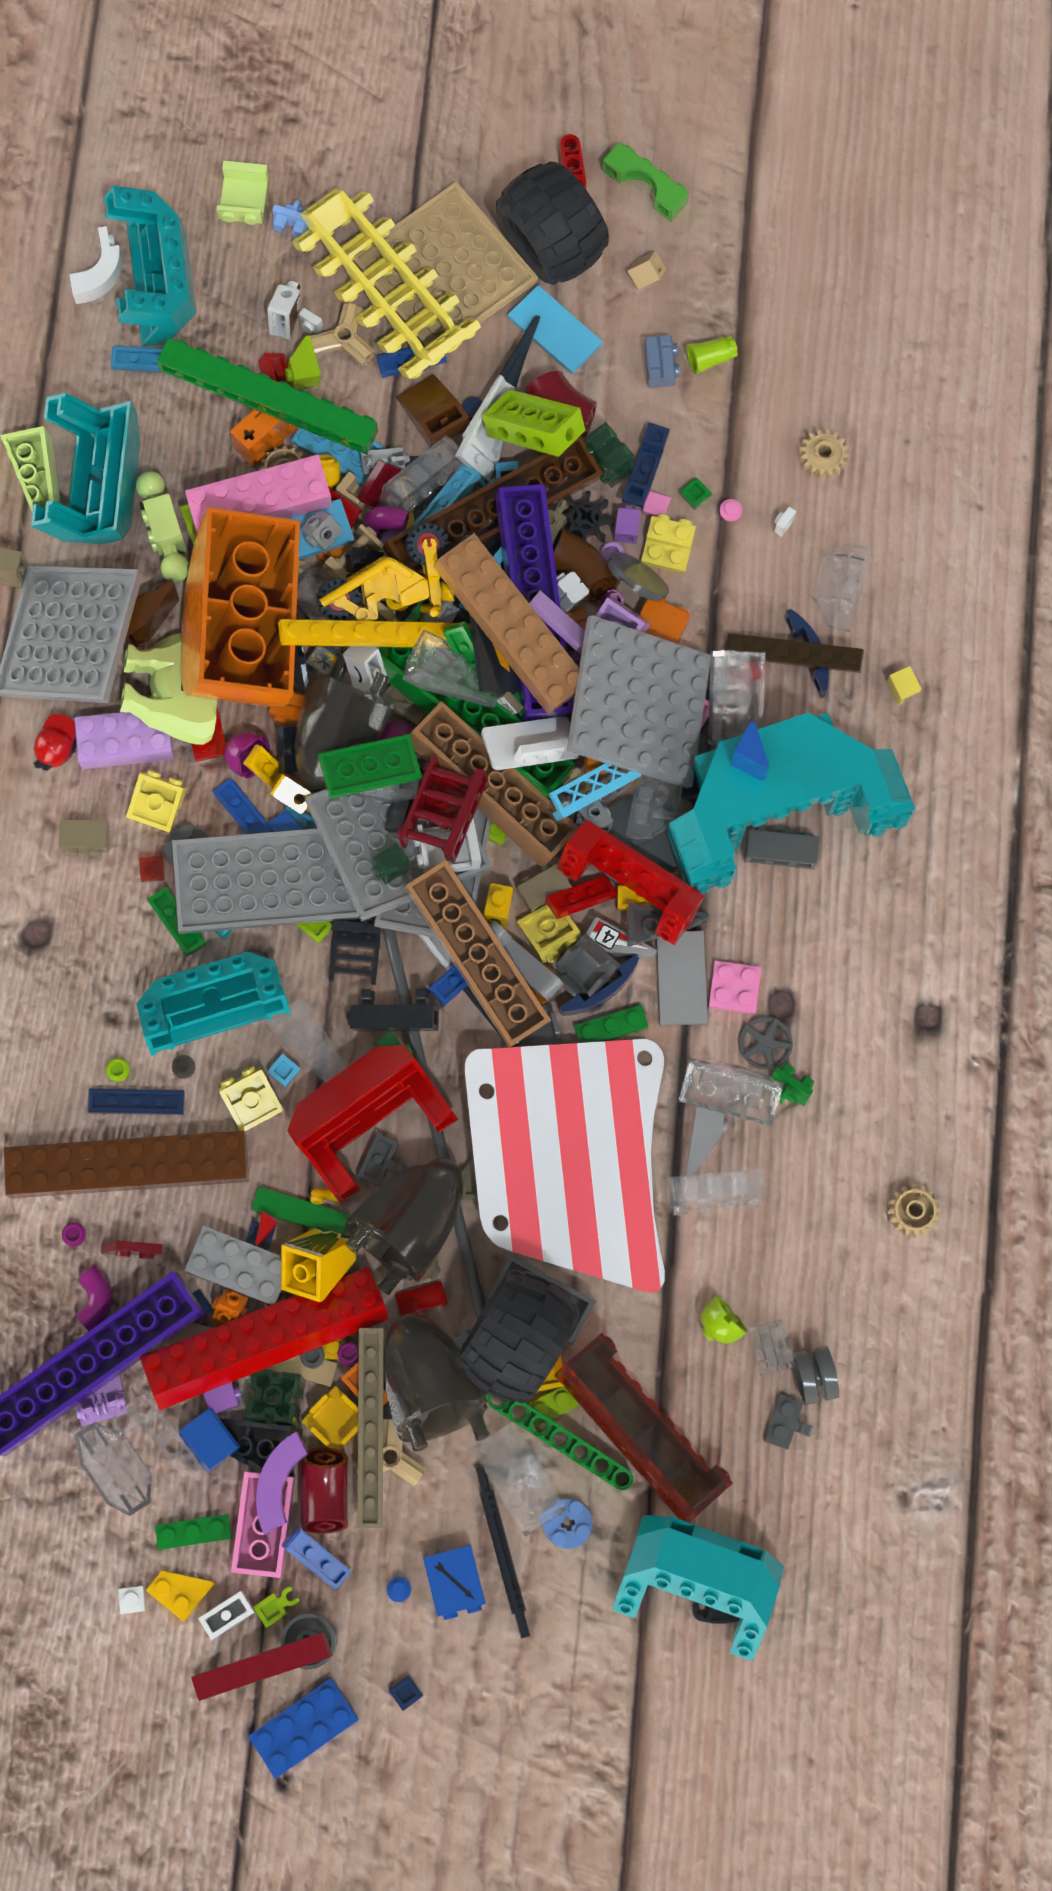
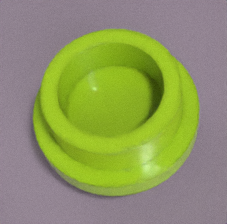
(118, 1069)

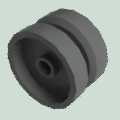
(816, 1374)
(308, 1625)

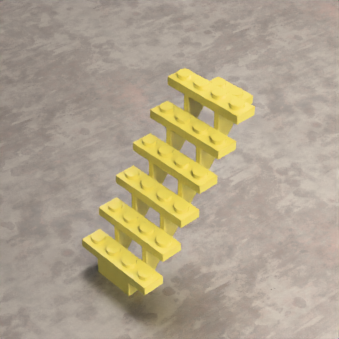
(336, 210)

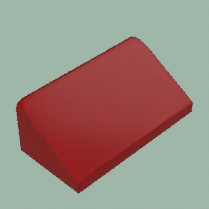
(274, 366)
(422, 1299)

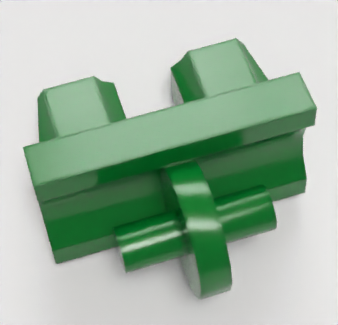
(792, 1088)

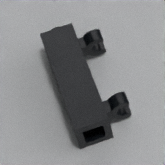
(394, 1017)

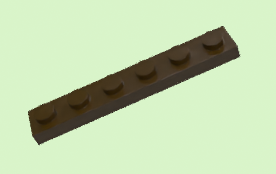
(799, 653)

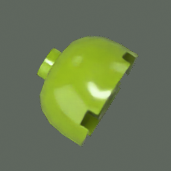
(721, 1322)

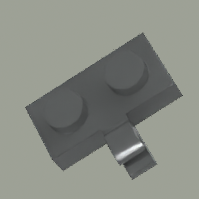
(380, 1160)
(786, 1423)

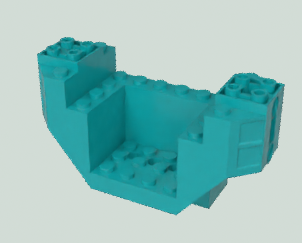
(806, 766)

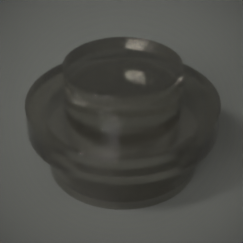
(183, 1066)

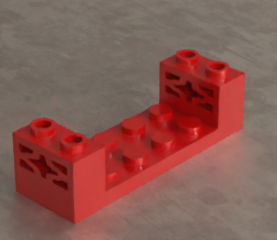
(636, 872)

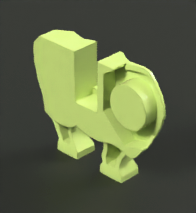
(168, 707)

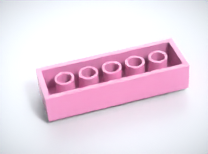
(274, 491)

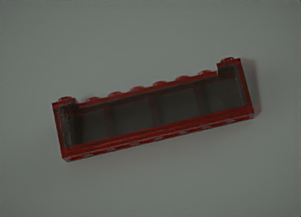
(641, 1430)

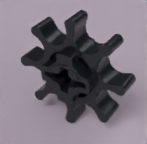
(587, 510)

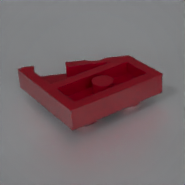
(380, 475)
(127, 1248)

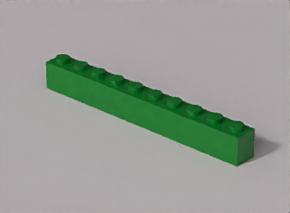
(268, 396)

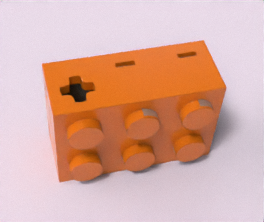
(258, 435)

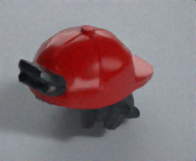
(55, 742)

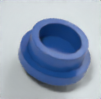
(398, 1589)

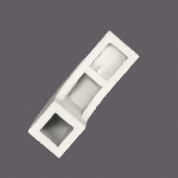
(103, 276)

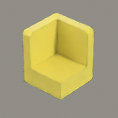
(903, 684)

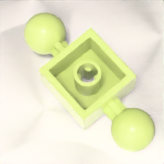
(162, 526)

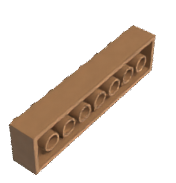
(510, 623)
(508, 796)
(477, 953)

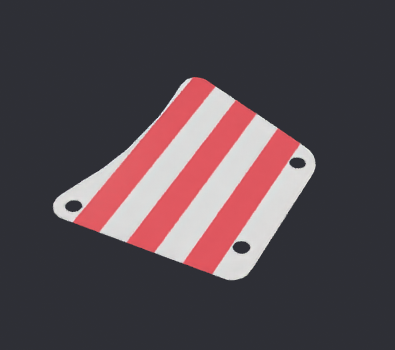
(570, 1155)

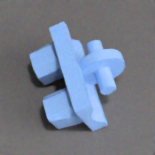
(290, 216)

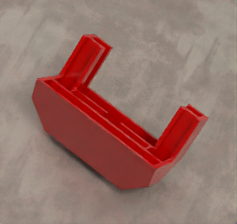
(357, 1102)

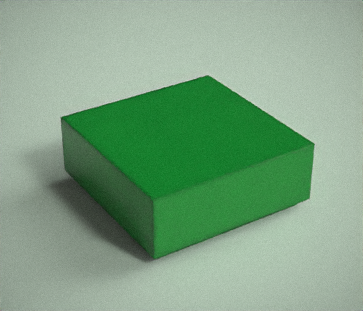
(695, 493)

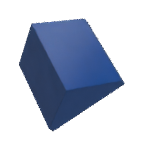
(750, 754)
(209, 1440)

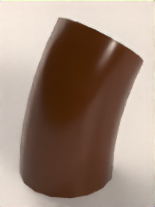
(579, 556)

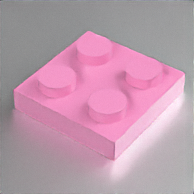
(734, 987)

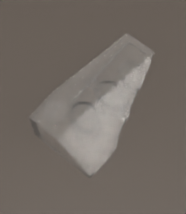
(442, 671)

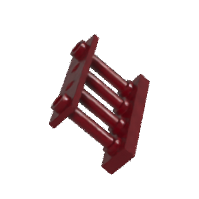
(458, 825)

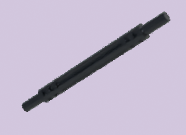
(503, 1552)

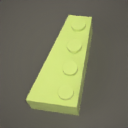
(34, 464)

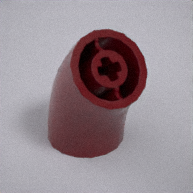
(557, 388)
(324, 1491)

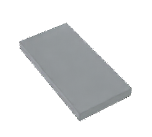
(682, 980)

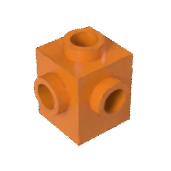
(229, 1307)

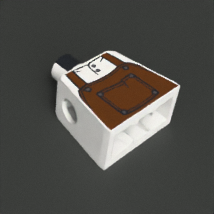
(286, 303)

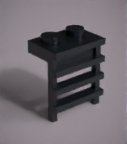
(355, 935)

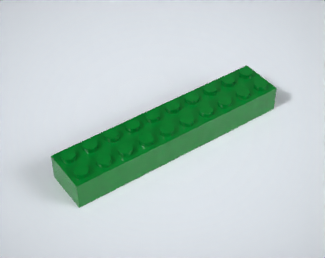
(544, 777)

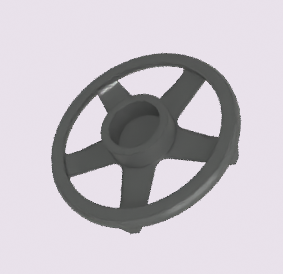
(766, 1043)

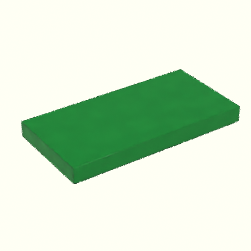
(369, 766)

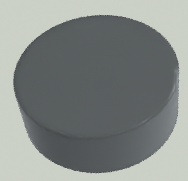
(313, 1359)

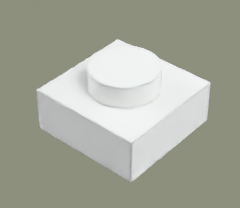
(310, 322)
(784, 521)
(132, 1599)

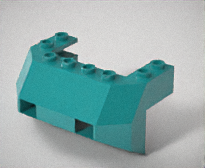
(159, 262)
(101, 472)
(210, 1000)
(704, 1570)

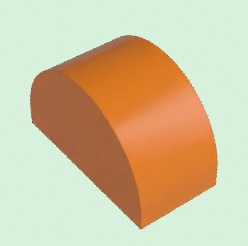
(234, 597)

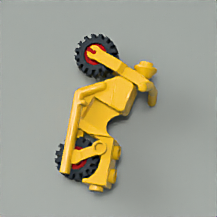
(391, 579)

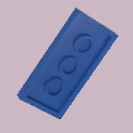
(303, 1728)

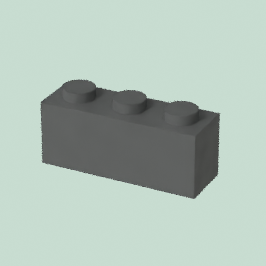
(782, 848)

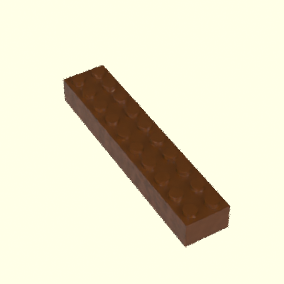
(478, 511)
(126, 1164)

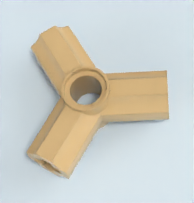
(353, 346)
(404, 1466)

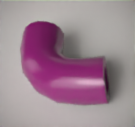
(386, 517)
(98, 1298)

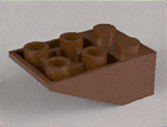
(433, 410)
(150, 613)

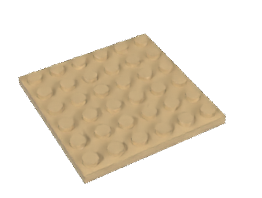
(463, 251)

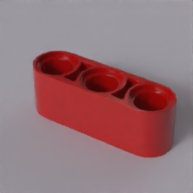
(573, 157)

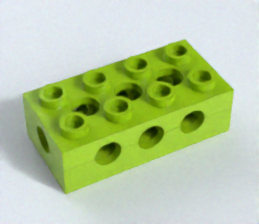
(533, 422)

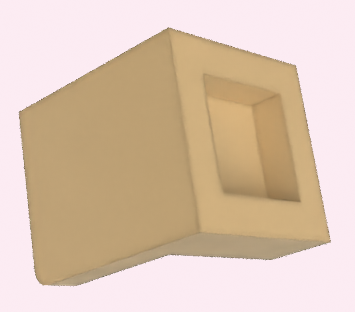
(646, 270)
(350, 489)

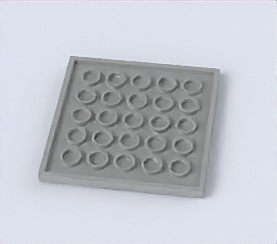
(68, 633)
(639, 702)
(355, 834)

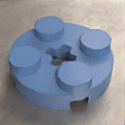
(580, 1531)

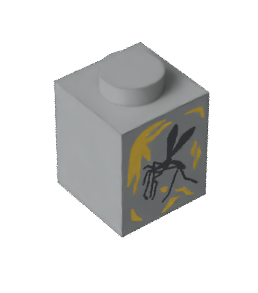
(321, 661)

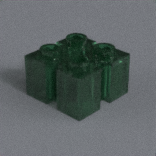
(610, 454)
(267, 1385)

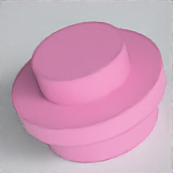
(731, 510)

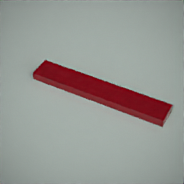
(261, 1666)

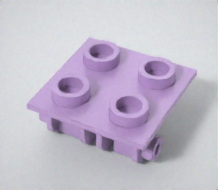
(102, 1404)

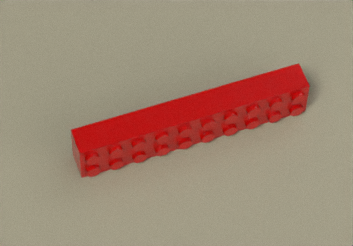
(262, 1339)

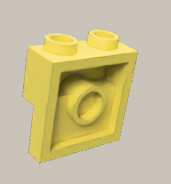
(668, 543)
(156, 800)
(549, 935)
(250, 1098)

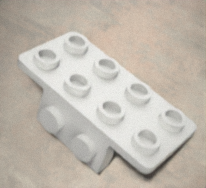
(528, 743)

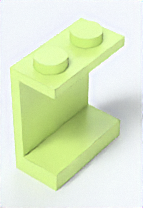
(243, 192)

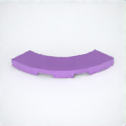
(272, 1479)

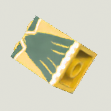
(315, 1263)

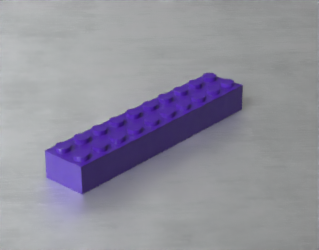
(529, 564)
(95, 1360)

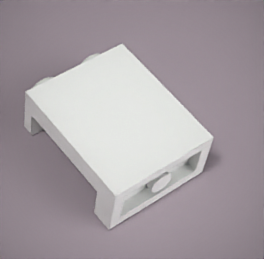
(430, 856)

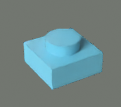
(284, 1070)

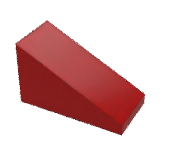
(266, 1226)

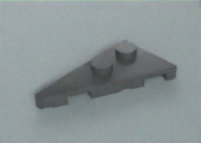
(644, 919)

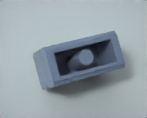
(660, 361)

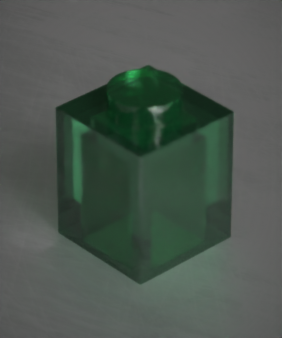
(390, 864)

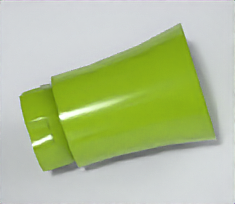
(710, 353)

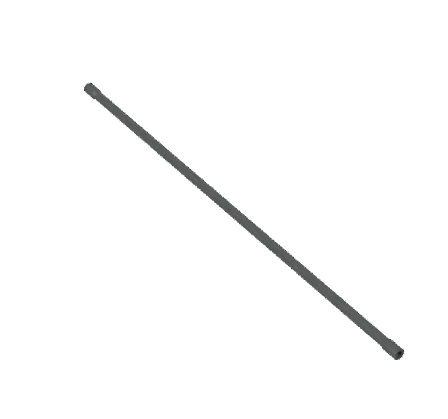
(438, 1138)

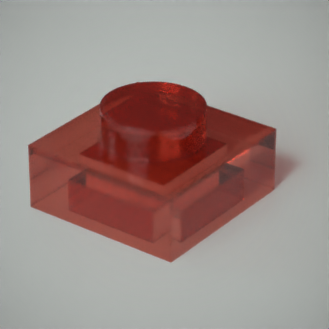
(152, 868)

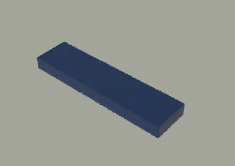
(136, 1101)

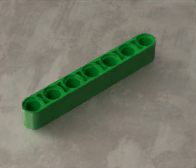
(571, 1442)

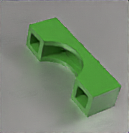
(625, 165)

